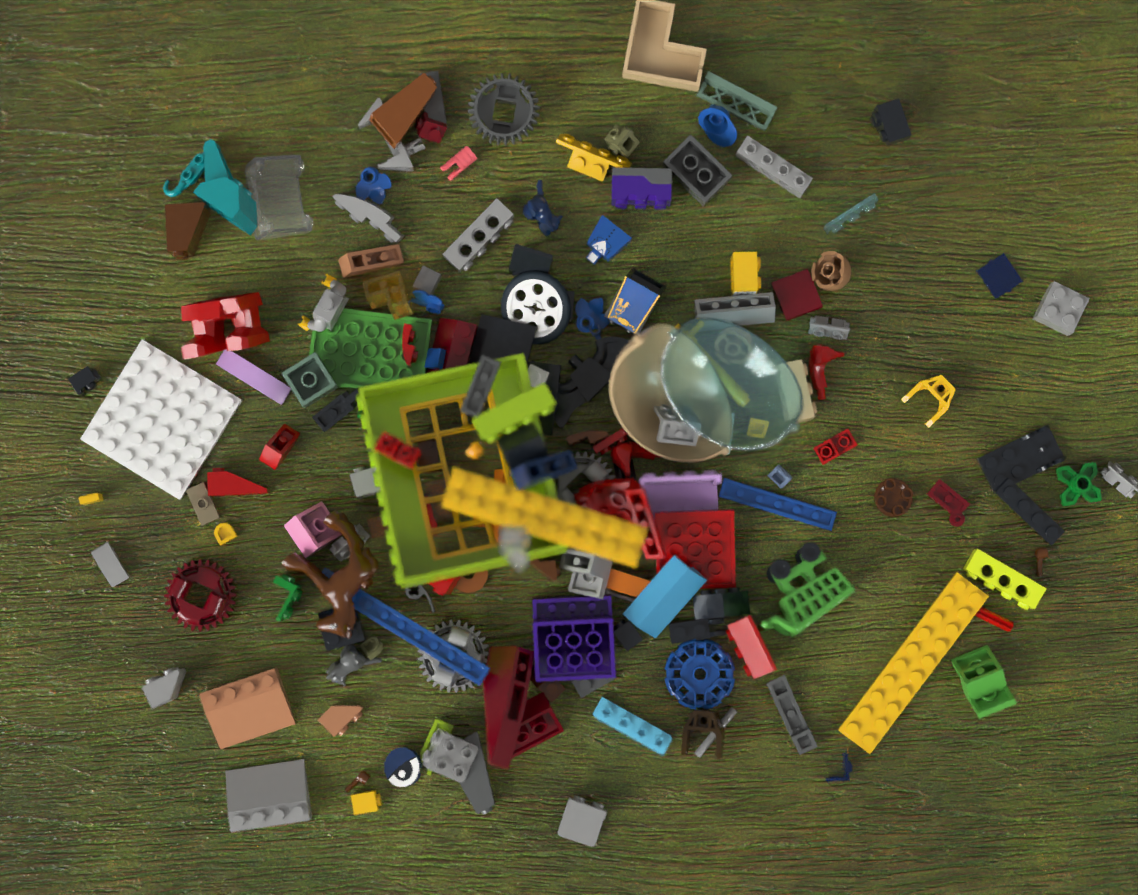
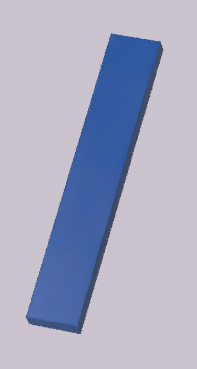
(777, 504)

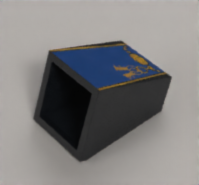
(634, 301)

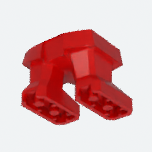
(208, 324)

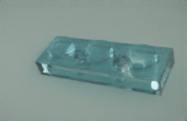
(851, 215)

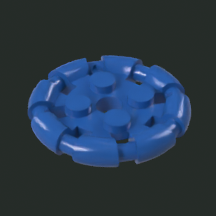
(688, 669)

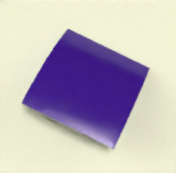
(573, 638)

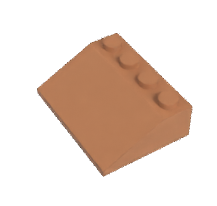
(247, 708)

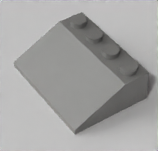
(267, 795)

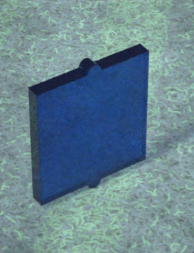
(999, 276)

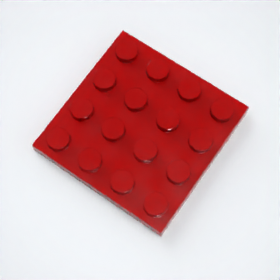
(701, 541)

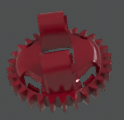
(216, 604)

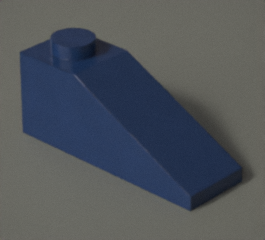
(543, 469)

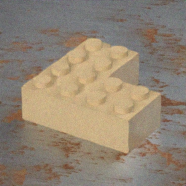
(655, 59)

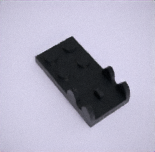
(1021, 458)

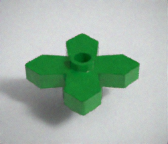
(1084, 476)

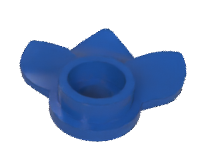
(373, 188)
(431, 302)
(592, 312)

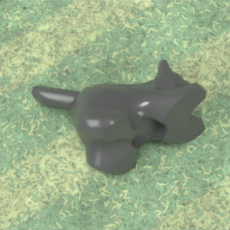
(350, 661)

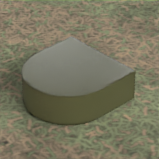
(372, 647)

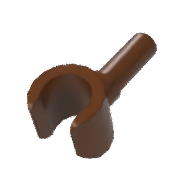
(1040, 554)
(362, 778)

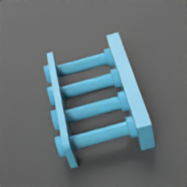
(632, 726)

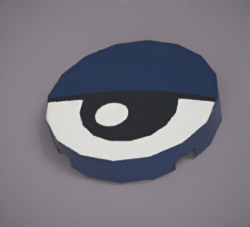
(403, 767)

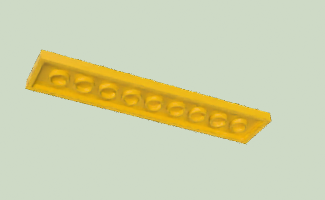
(544, 517)
(913, 662)

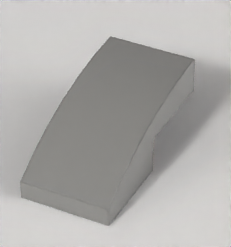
(109, 564)

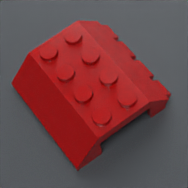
(625, 501)

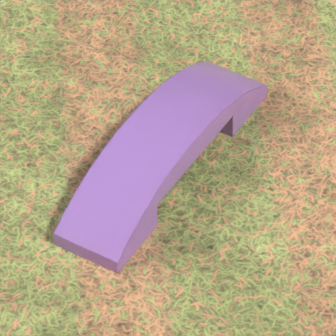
(254, 376)

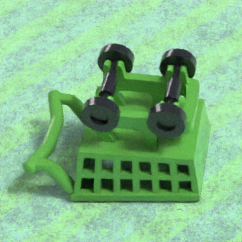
(781, 574)

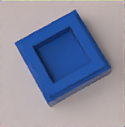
(435, 358)

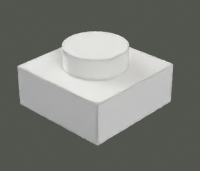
(537, 375)

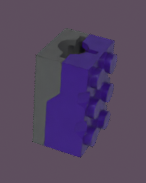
(641, 188)

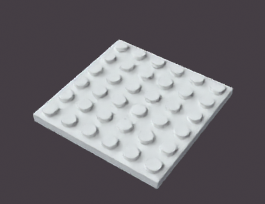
(161, 419)

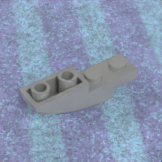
(362, 210)

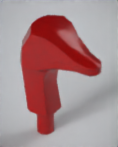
(818, 358)
(624, 452)

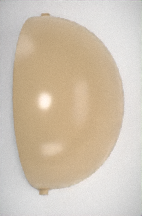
(638, 388)

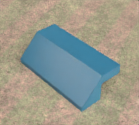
(664, 597)

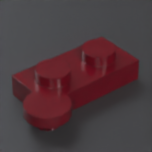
(950, 501)

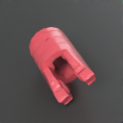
(463, 159)

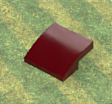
(797, 295)

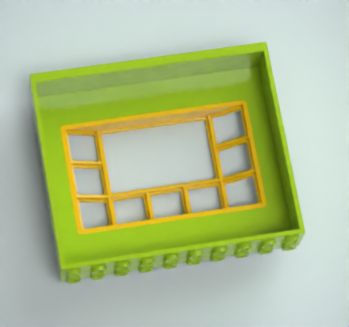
(401, 489)

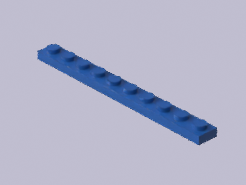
(418, 636)

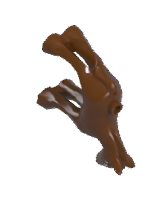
(345, 582)

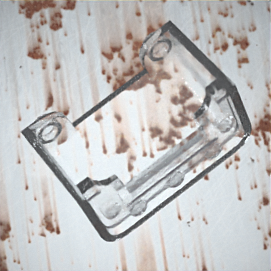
(277, 196)

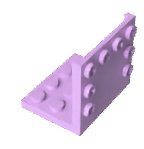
(681, 492)

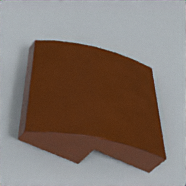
(592, 436)

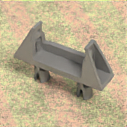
(401, 154)

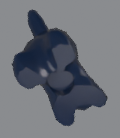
(539, 210)

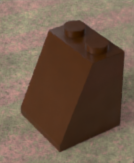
(185, 227)

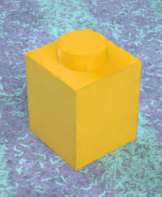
(366, 802)

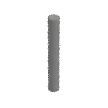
(711, 737)

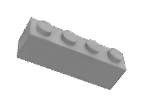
(738, 309)

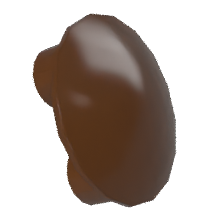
(893, 497)

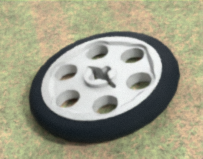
(551, 287)

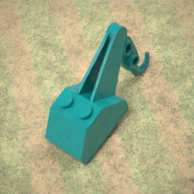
(220, 189)

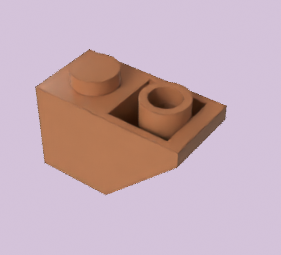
(338, 717)

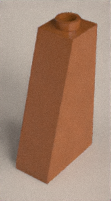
(401, 111)

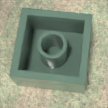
(310, 380)

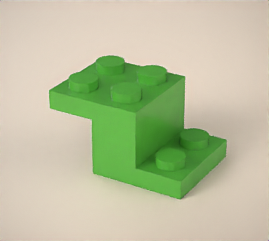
(983, 681)

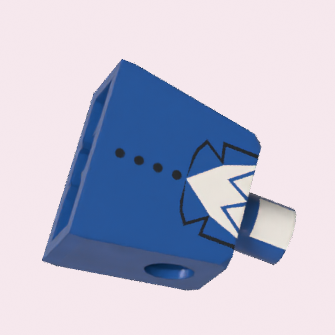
(606, 241)

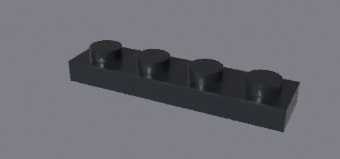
(1029, 511)

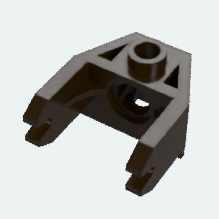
(696, 722)

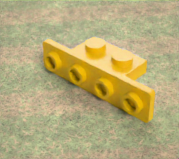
(589, 159)

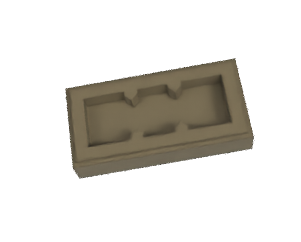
(202, 504)

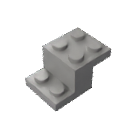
(589, 572)

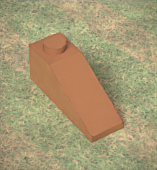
(370, 260)

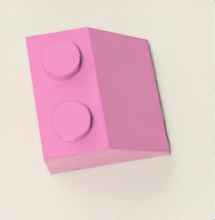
(310, 531)

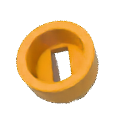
(475, 450)

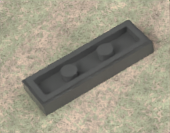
(435, 106)
(480, 386)

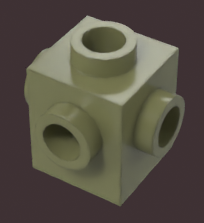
(621, 140)

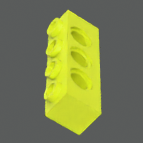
(1033, 590)

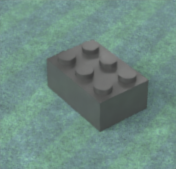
(697, 170)

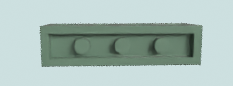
(741, 95)

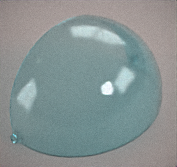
(730, 385)

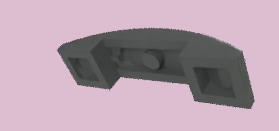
(791, 714)

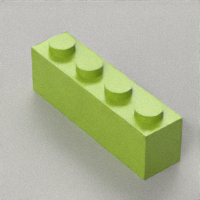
(514, 413)

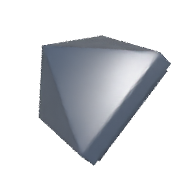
(780, 476)

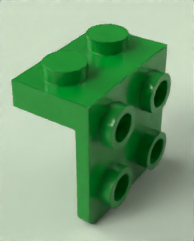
(288, 582)

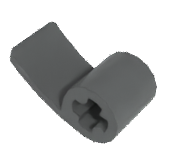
(422, 590)

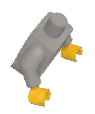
(328, 307)

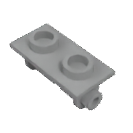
(837, 329)
(1115, 473)
(341, 548)

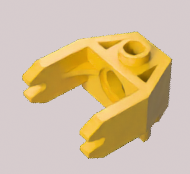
(943, 397)

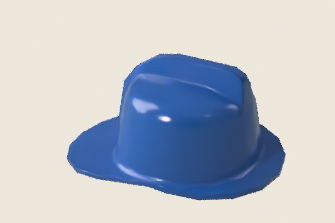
(718, 125)

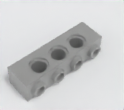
(773, 167)
(480, 225)

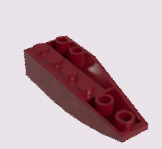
(505, 699)

